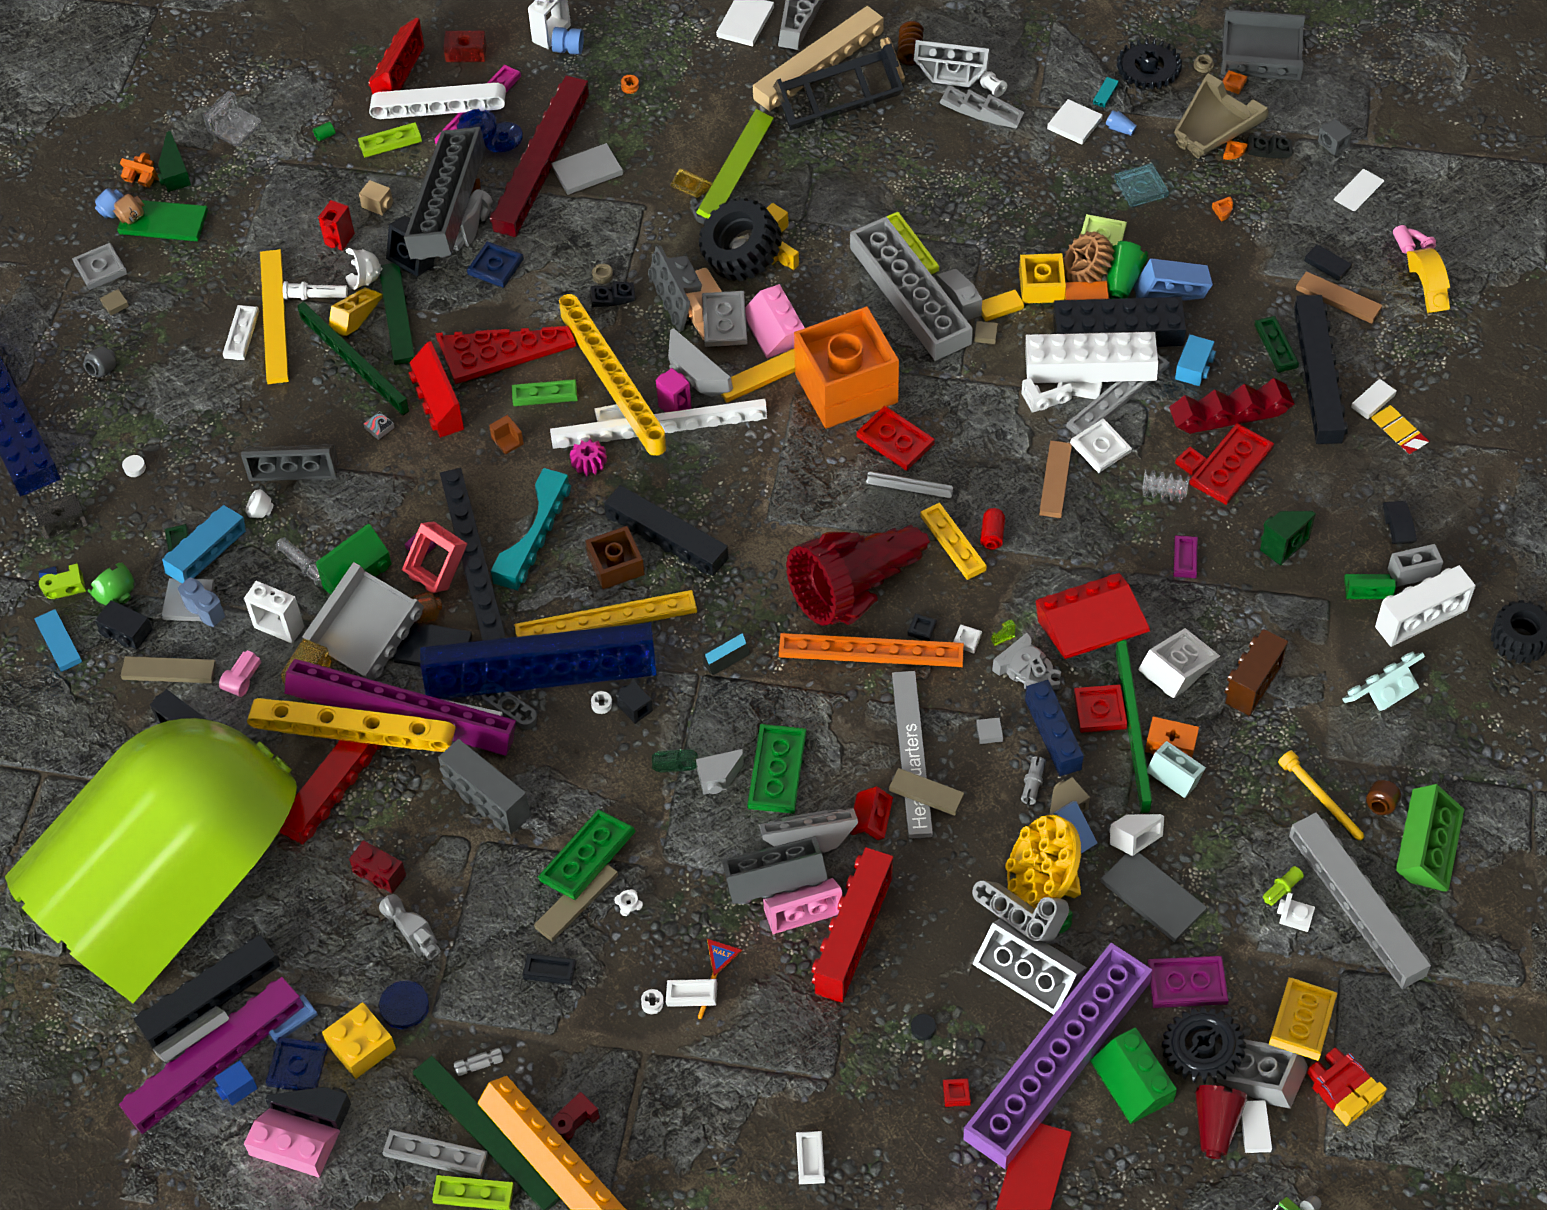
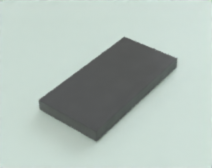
(1154, 895)

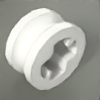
(595, 702)
(646, 1005)

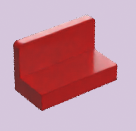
(872, 812)

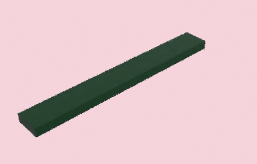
(353, 358)
(485, 1131)

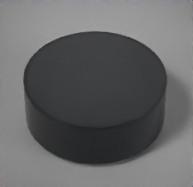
(923, 1027)

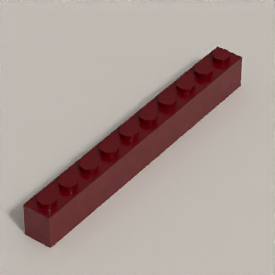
(537, 160)

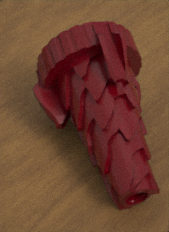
(836, 571)

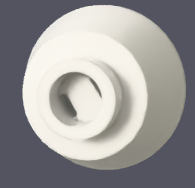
(259, 504)

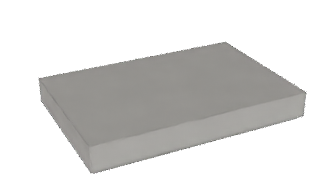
(587, 168)
(724, 318)
(191, 1034)

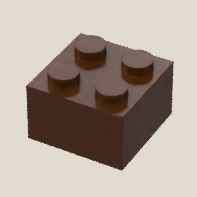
(615, 557)

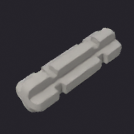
(478, 1061)

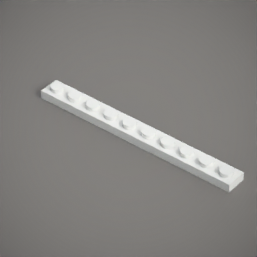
(670, 421)

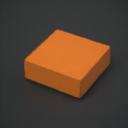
(1234, 81)

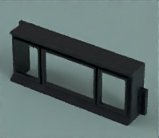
(889, 62)

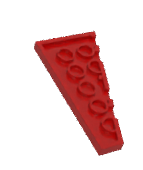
(495, 350)

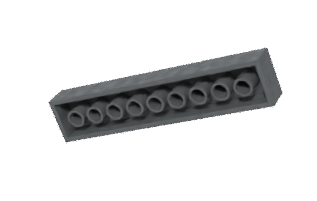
(445, 193)

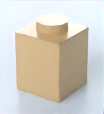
(376, 197)

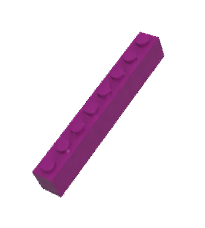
(211, 1055)

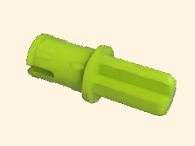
(1283, 886)

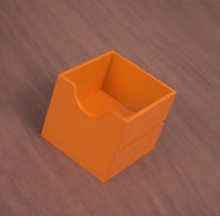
(846, 367)

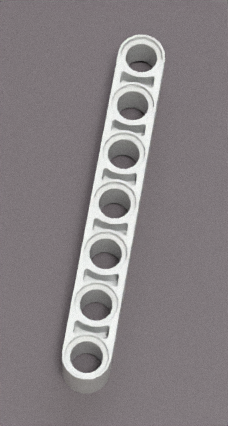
(437, 100)

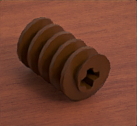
(908, 34)

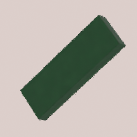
(1276, 344)

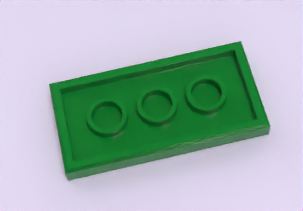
(167, 221)
(777, 768)
(586, 854)

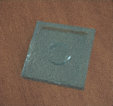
(1141, 185)

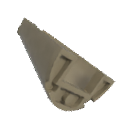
(1216, 118)

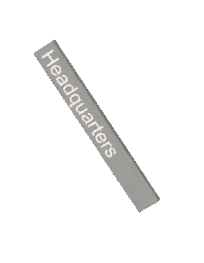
(911, 748)

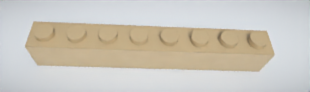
(821, 54)

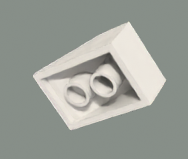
(1178, 662)

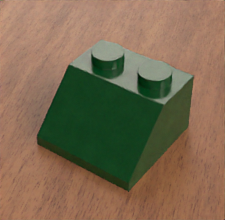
(1286, 534)

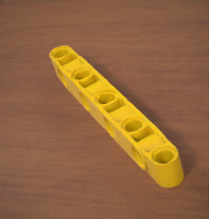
(351, 725)

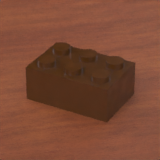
(1255, 671)

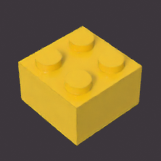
(1042, 278)
(359, 1040)

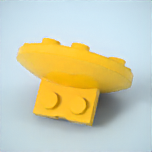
(1045, 861)

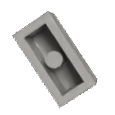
(1415, 565)

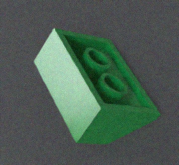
(361, 548)
(1134, 1076)

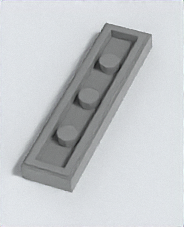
(435, 1153)

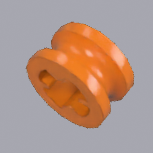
(629, 79)

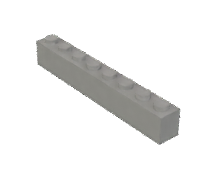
(1360, 900)

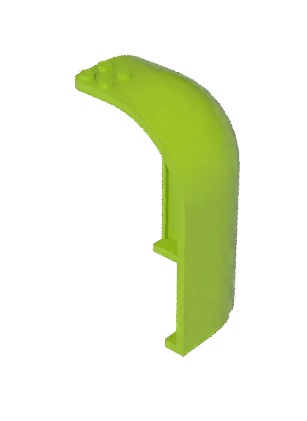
(153, 847)

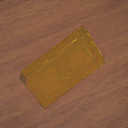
(690, 183)

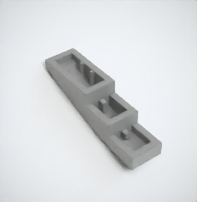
(981, 108)

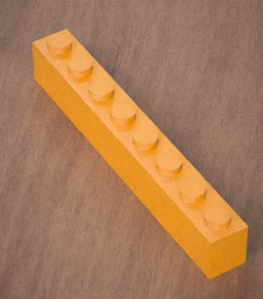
(545, 1148)

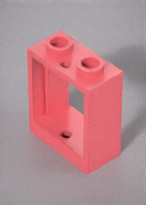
(412, 566)

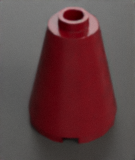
(1218, 1117)

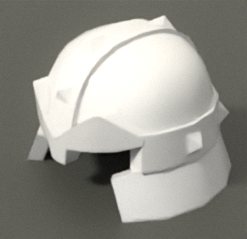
(366, 266)

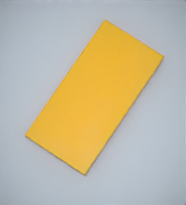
(1303, 1018)

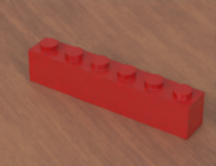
(326, 788)

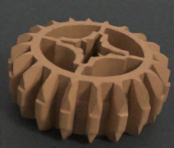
(1088, 258)

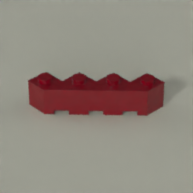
(1239, 407)

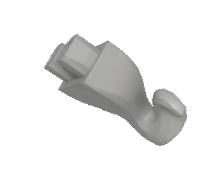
(477, 208)
(412, 926)

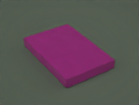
(1188, 982)

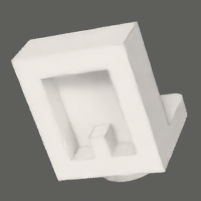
(1295, 913)

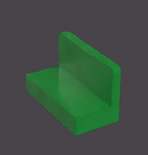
(1368, 586)

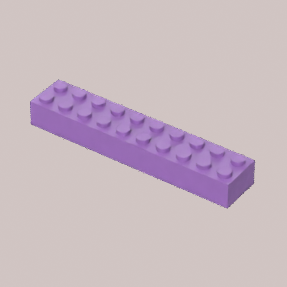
(1057, 1055)

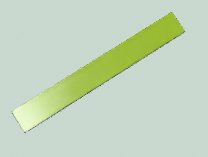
(735, 163)

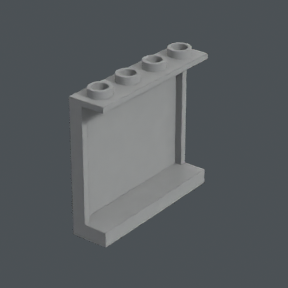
(363, 622)

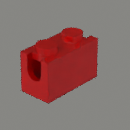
(336, 225)

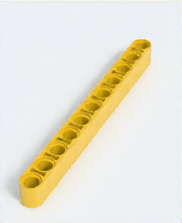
(613, 375)

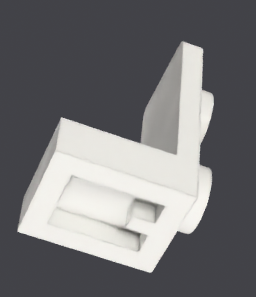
(1041, 401)

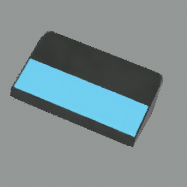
(725, 653)

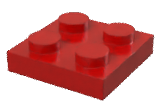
(1100, 708)

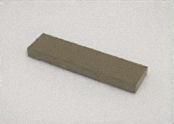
(168, 669)
(567, 909)

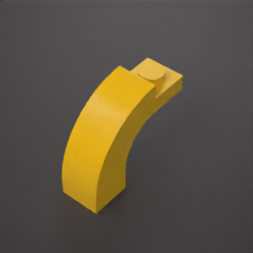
(787, 255)
(1433, 276)

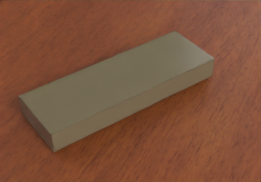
(926, 791)

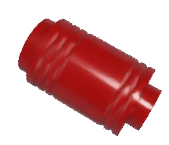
(992, 528)

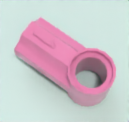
(238, 678)

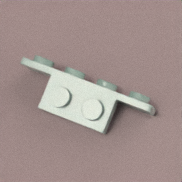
(1389, 686)

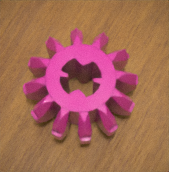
(588, 457)

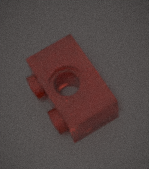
(465, 46)

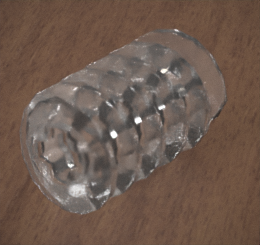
(1165, 486)

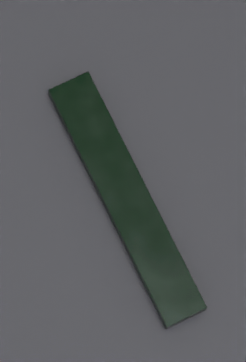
(396, 314)

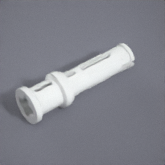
(989, 81)
(303, 291)

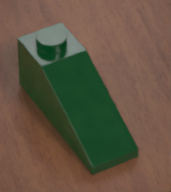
(171, 166)

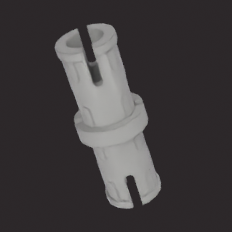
(1033, 780)

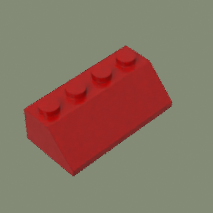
(398, 58)
(435, 391)

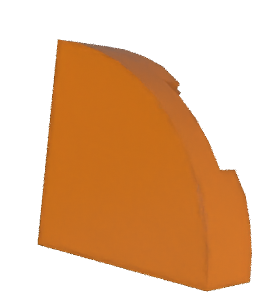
(1234, 150)
(1223, 208)

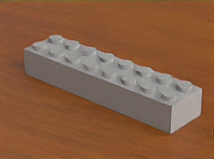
(911, 288)

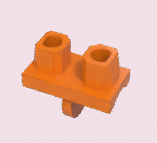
(141, 166)

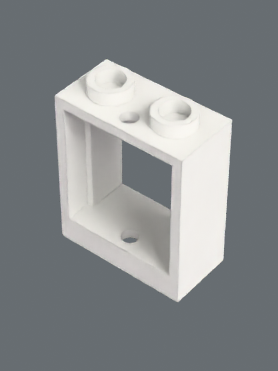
(543, 29)
(274, 613)

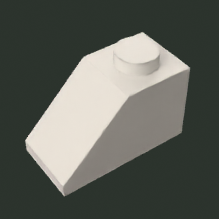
(1136, 832)

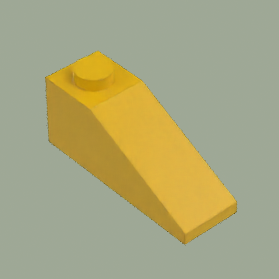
(352, 311)

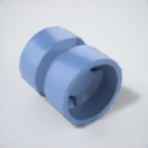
(567, 40)

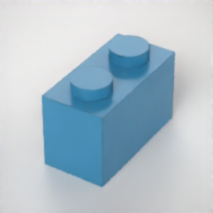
(1195, 360)

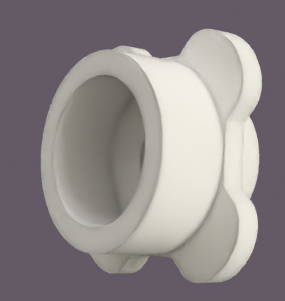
(628, 895)

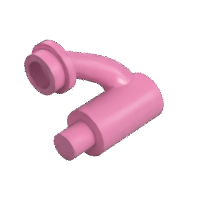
(1404, 239)

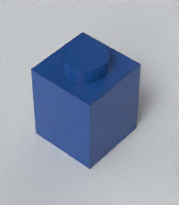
(235, 1083)

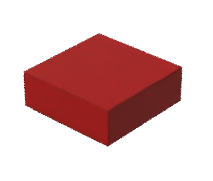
(1190, 460)
(956, 1092)

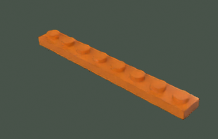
(871, 650)

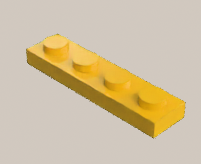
(953, 541)

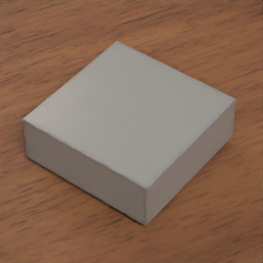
(989, 730)

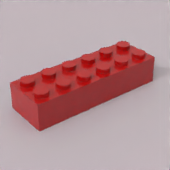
(852, 925)

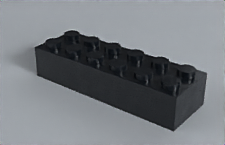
(1122, 315)

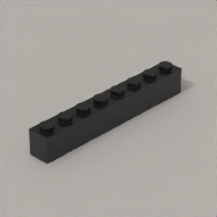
(1319, 370)

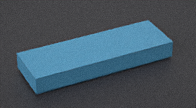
(58, 640)

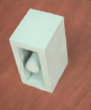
(1175, 769)

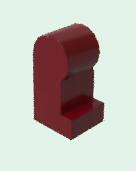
(574, 1115)

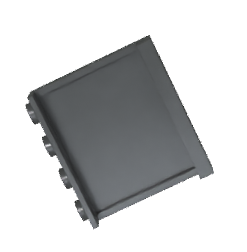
(1263, 44)

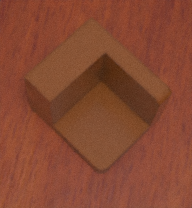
(506, 434)

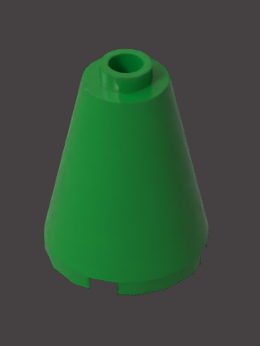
(1125, 269)

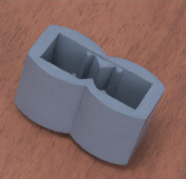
(201, 602)

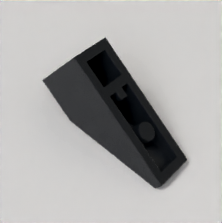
(315, 1104)

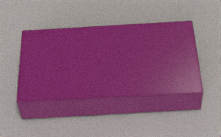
(1185, 556)

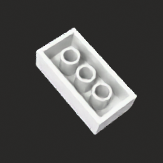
(1424, 605)

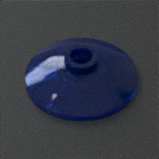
(505, 137)

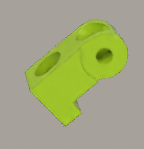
(63, 583)

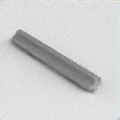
(909, 484)

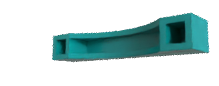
(513, 564)

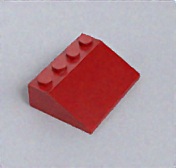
(1091, 615)

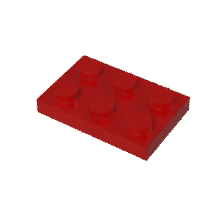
(895, 438)

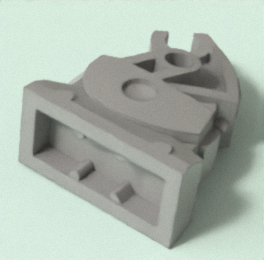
(1026, 664)

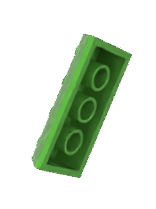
(1430, 838)

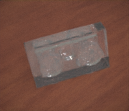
(229, 121)

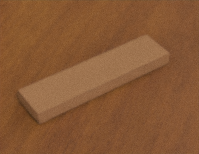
(1339, 297)
(1055, 479)

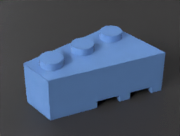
(1173, 279)

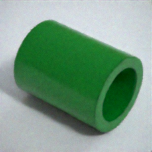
(324, 131)

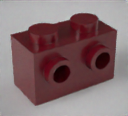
(377, 867)

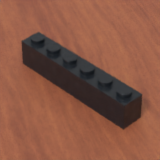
(666, 530)
(209, 989)

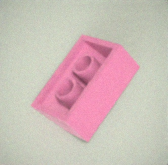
(773, 321)
(802, 906)
(291, 1141)

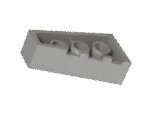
(796, 21)

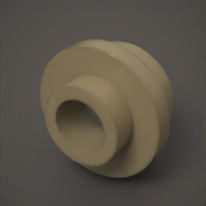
(1203, 63)

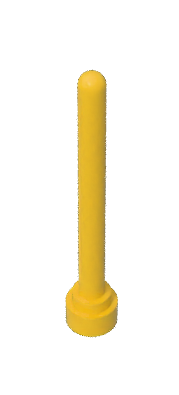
(1290, 762)

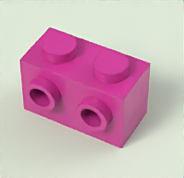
(673, 391)

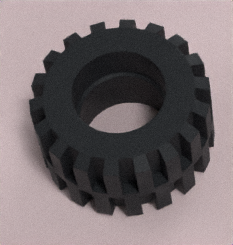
(1512, 643)

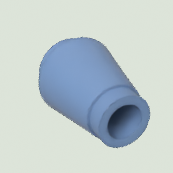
(1120, 123)

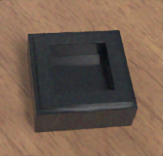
(922, 627)

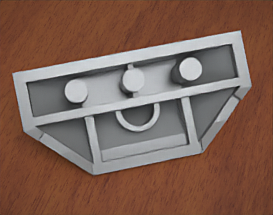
(951, 62)
(697, 367)
(828, 826)

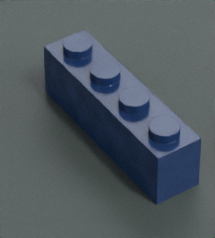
(1054, 728)

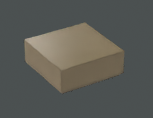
(114, 302)
(985, 332)

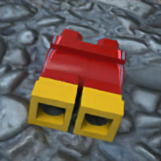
(1345, 1086)

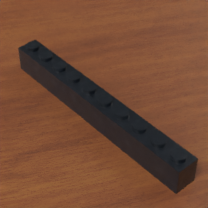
(473, 556)

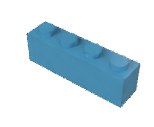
(204, 544)

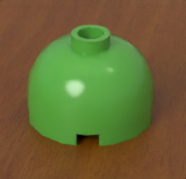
(113, 585)

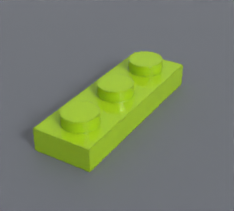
(389, 140)
(473, 1192)

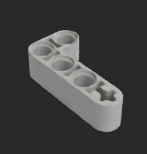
(1017, 907)

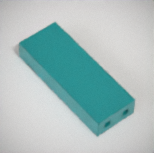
(1105, 92)

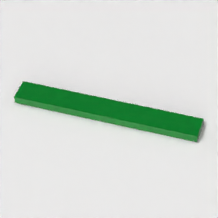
(1133, 727)

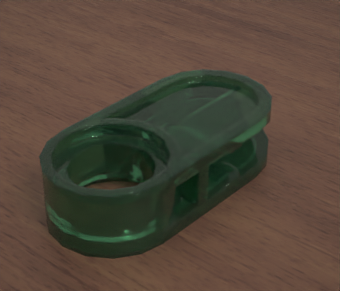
(674, 760)

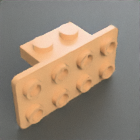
(696, 305)

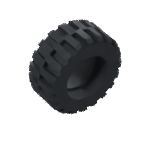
(725, 225)

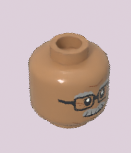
(129, 209)

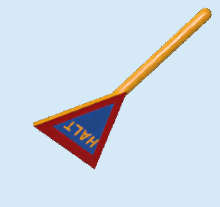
(720, 956)

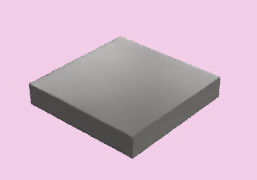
(99, 266)
(173, 605)

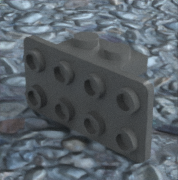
(672, 281)

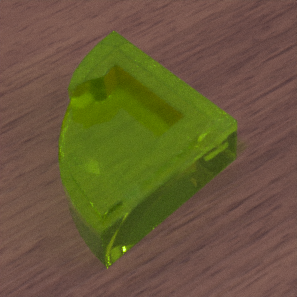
(1005, 633)

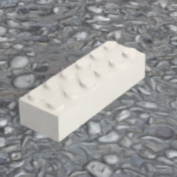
(1091, 357)

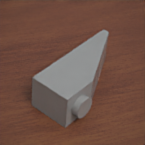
(961, 293)

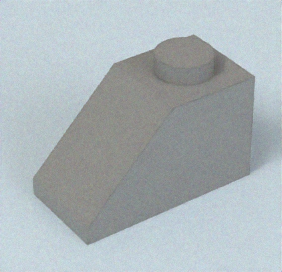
(719, 770)

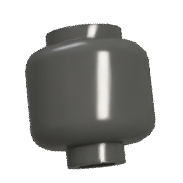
(100, 361)

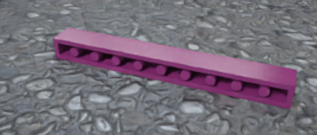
(355, 692)

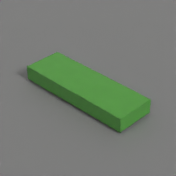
(544, 392)

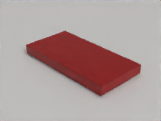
(1231, 463)
(1035, 1171)

